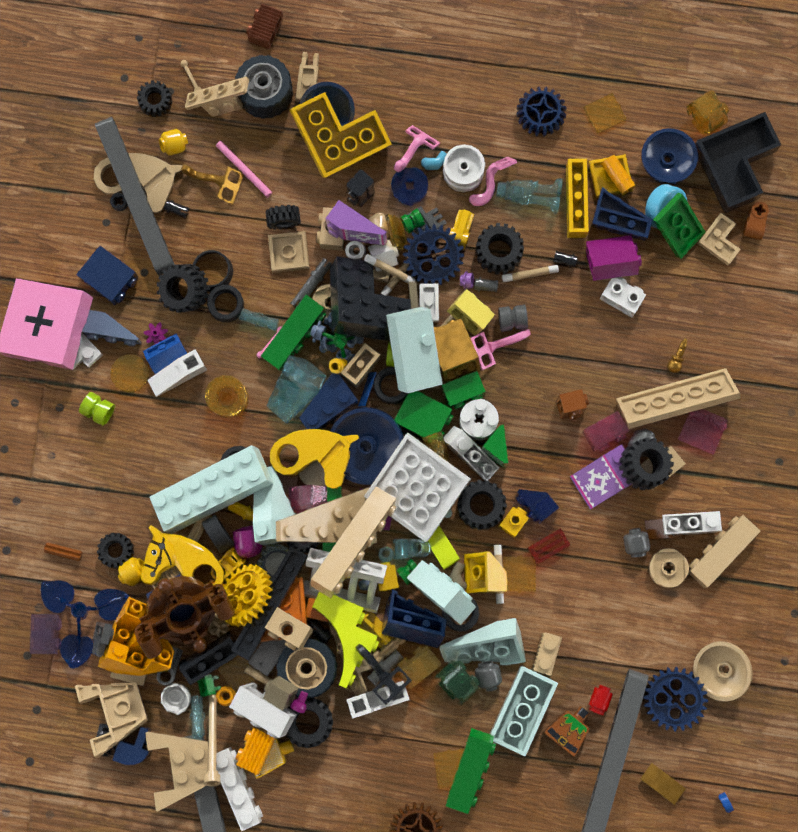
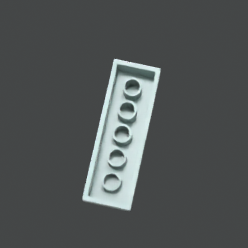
(211, 489)

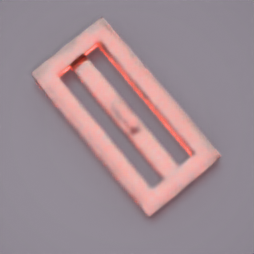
(535, 554)

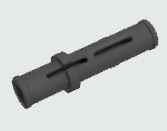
(312, 282)

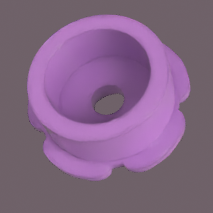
(467, 280)

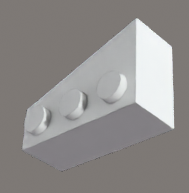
(250, 704)

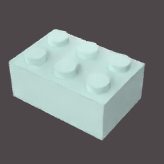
(442, 591)

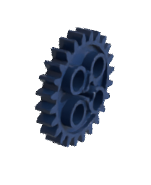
(437, 270)
(688, 686)

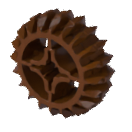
(420, 812)

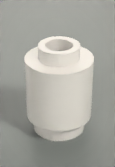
(350, 247)

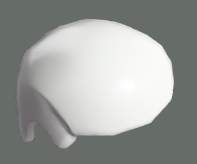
(175, 698)

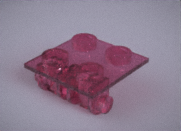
(703, 430)

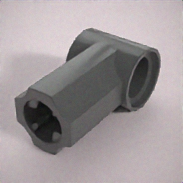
(174, 666)

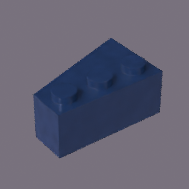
(620, 218)
(329, 404)
(411, 622)

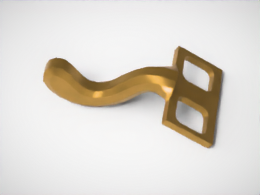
(221, 181)

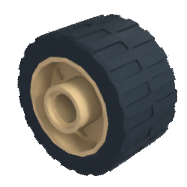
(323, 667)

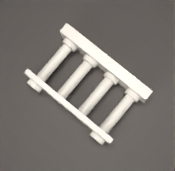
(364, 570)

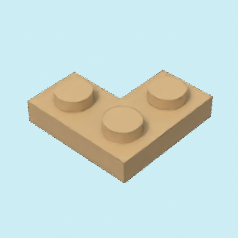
(716, 242)

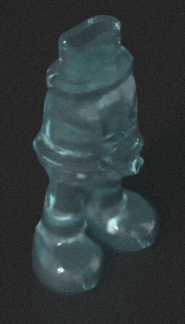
(522, 192)

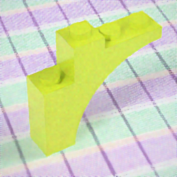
(344, 618)

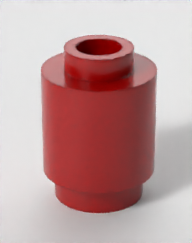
(600, 700)

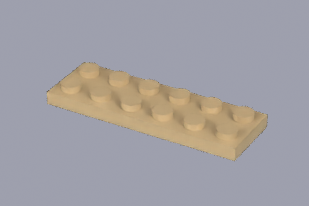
(677, 398)

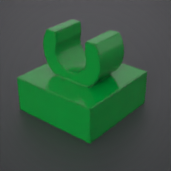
(207, 686)

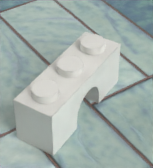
(370, 702)

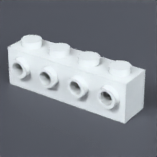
(237, 791)

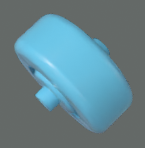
(659, 199)

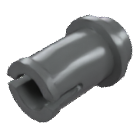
(485, 285)

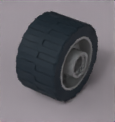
(268, 86)

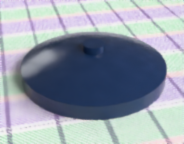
(377, 441)

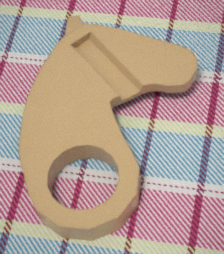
(153, 174)

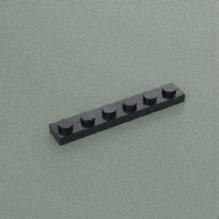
(281, 584)

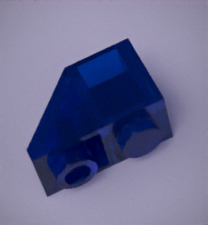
(538, 503)

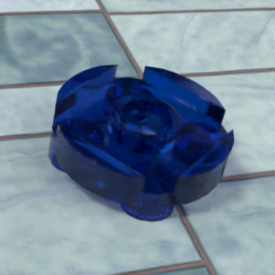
(409, 196)

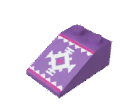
(352, 226)
(601, 478)

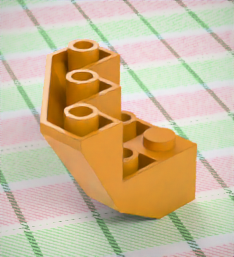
(123, 652)

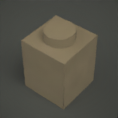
(280, 693)

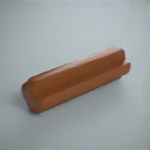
(63, 551)

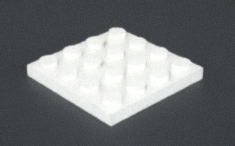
(422, 486)

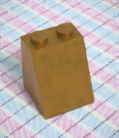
(455, 351)

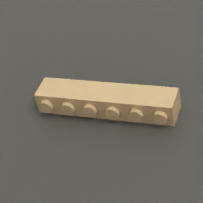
(353, 542)

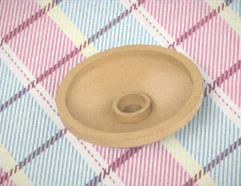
(717, 682)

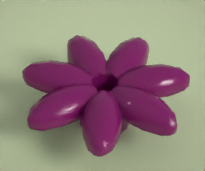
(158, 330)

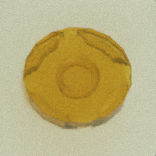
(129, 373)

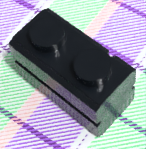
(360, 188)

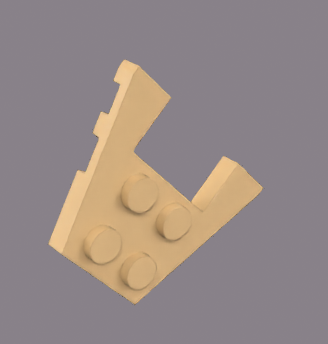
(122, 711)
(188, 766)

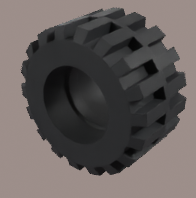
(504, 234)
(170, 292)
(658, 456)
(491, 491)
(322, 733)

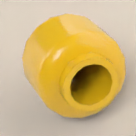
(173, 142)
(131, 571)

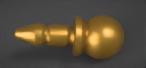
(675, 364)

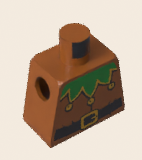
(569, 730)

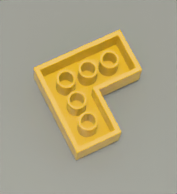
(335, 145)

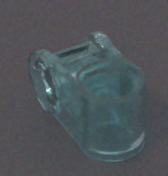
(407, 549)

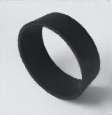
(228, 278)

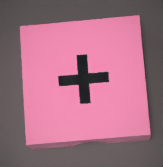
(44, 323)

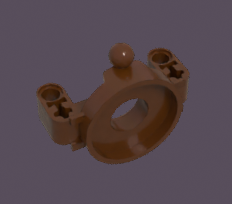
(178, 591)

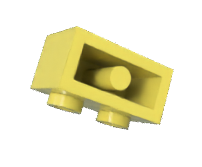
(471, 311)

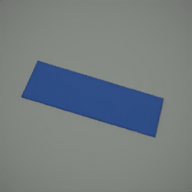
(367, 388)

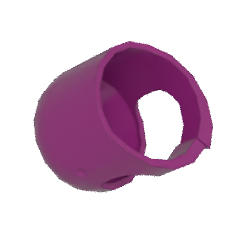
(245, 543)

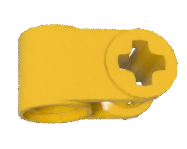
(229, 563)

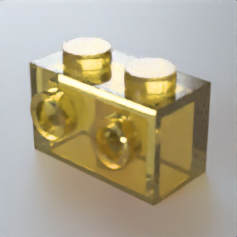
(419, 665)

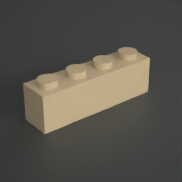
(723, 551)

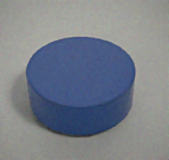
(725, 802)

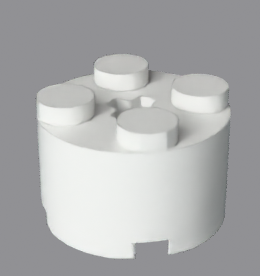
(479, 408)

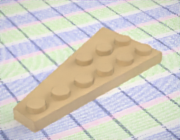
(322, 523)

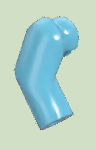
(433, 163)

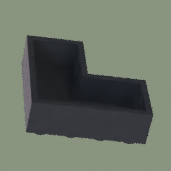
(727, 158)
(354, 304)

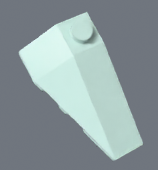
(269, 507)
(494, 643)

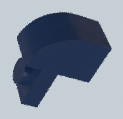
(132, 754)

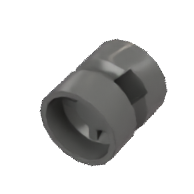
(513, 318)

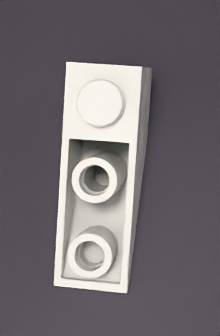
(177, 373)
(470, 453)
(692, 523)

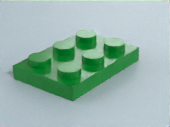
(679, 225)

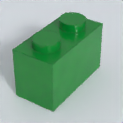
(463, 390)

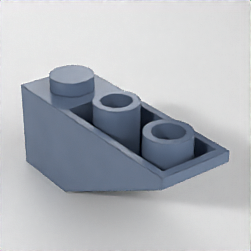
(103, 326)

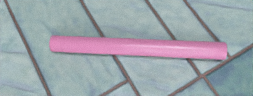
(244, 169)

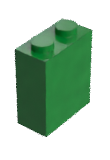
(423, 415)

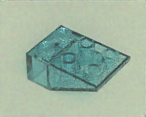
(295, 388)

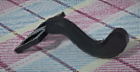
(384, 677)

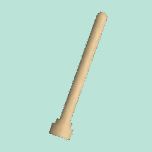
(212, 777)

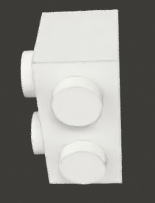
(623, 296)

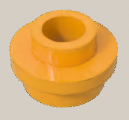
(219, 695)

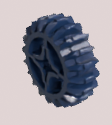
(524, 108)

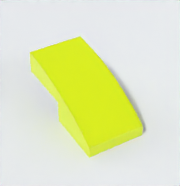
(443, 549)

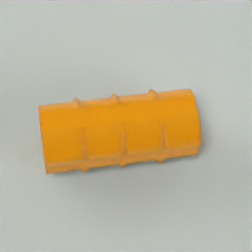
(618, 175)

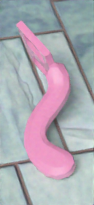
(417, 141)
(481, 199)
(489, 347)

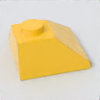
(484, 573)

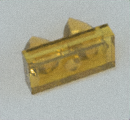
(437, 444)

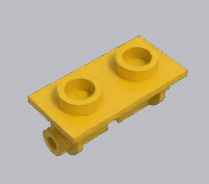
(373, 625)

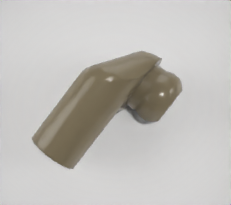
(456, 575)

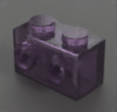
(45, 634)

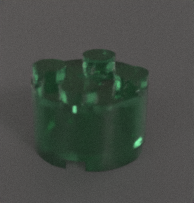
(457, 681)

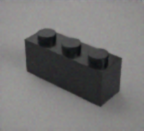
(201, 664)

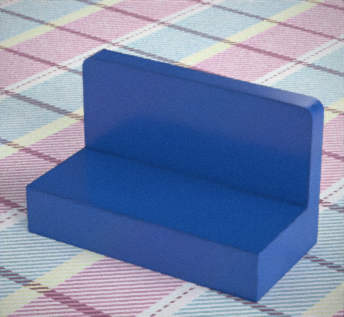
(164, 353)

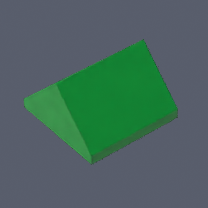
(496, 447)

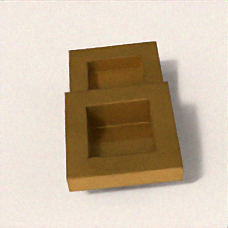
(663, 784)

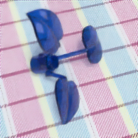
(59, 594)

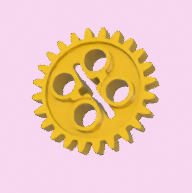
(248, 593)

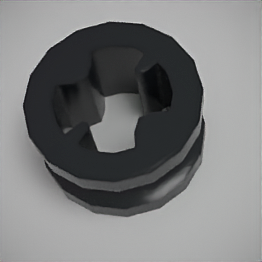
(119, 196)

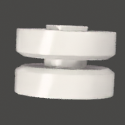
(463, 157)

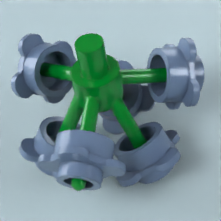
(330, 342)

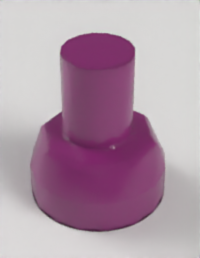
(299, 704)

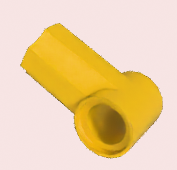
(462, 226)

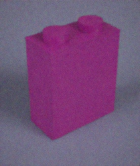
(613, 257)

